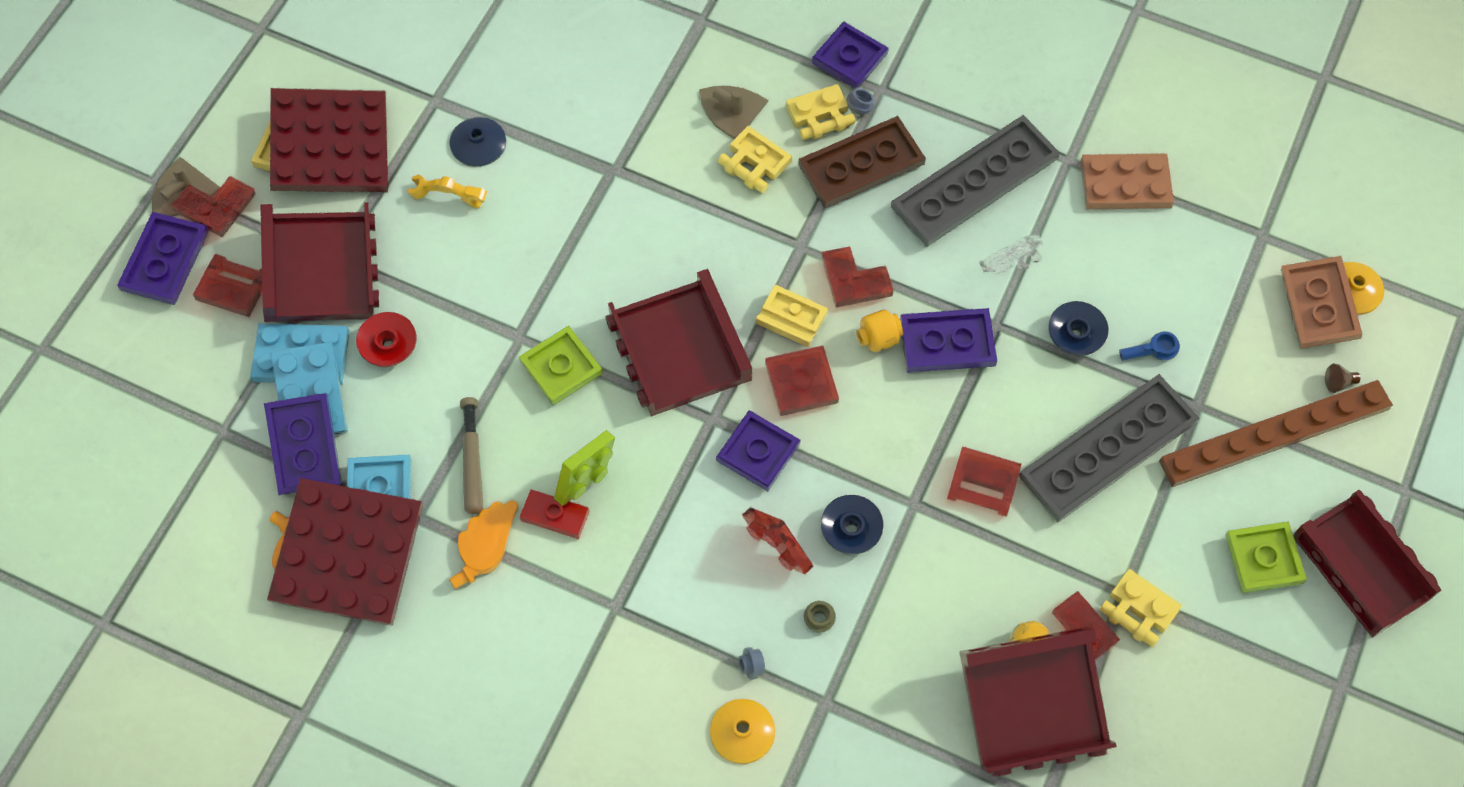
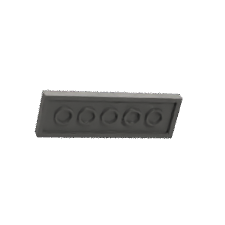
(975, 180)
(1108, 448)

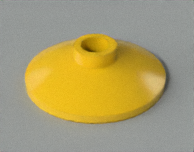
(1370, 293)
(737, 746)

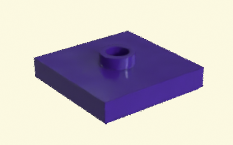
(850, 55)
(758, 450)

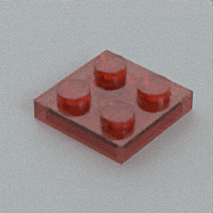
(801, 380)

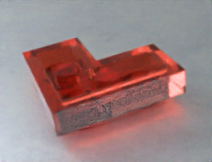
(217, 211)
(854, 286)
(777, 535)
(1078, 613)

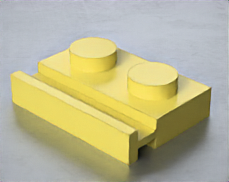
(791, 315)

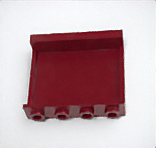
(318, 265)
(680, 345)
(1036, 701)

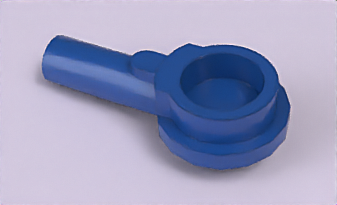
(1162, 346)

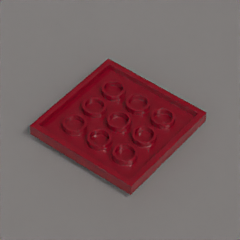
(328, 140)
(345, 551)

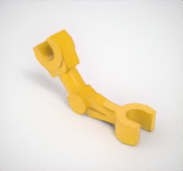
(471, 195)

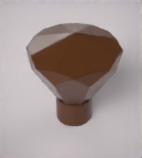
(1339, 378)

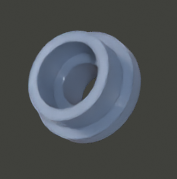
(860, 101)
(752, 663)

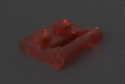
(228, 292)
(987, 472)

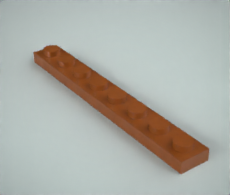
(1275, 433)

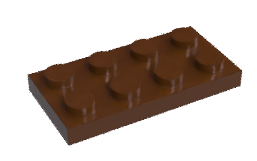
(861, 161)

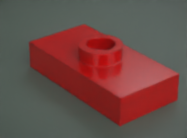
(547, 513)

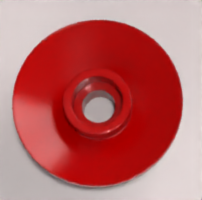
(384, 328)

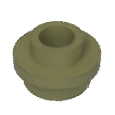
(823, 608)

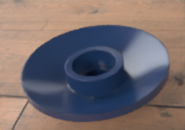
(479, 150)
(1079, 317)
(852, 511)

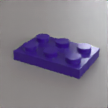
(163, 258)
(948, 340)
(302, 441)

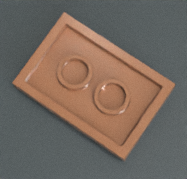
(1126, 181)
(1321, 302)

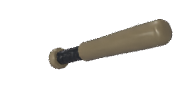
(471, 459)

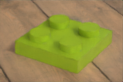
(560, 365)
(584, 468)
(1265, 557)

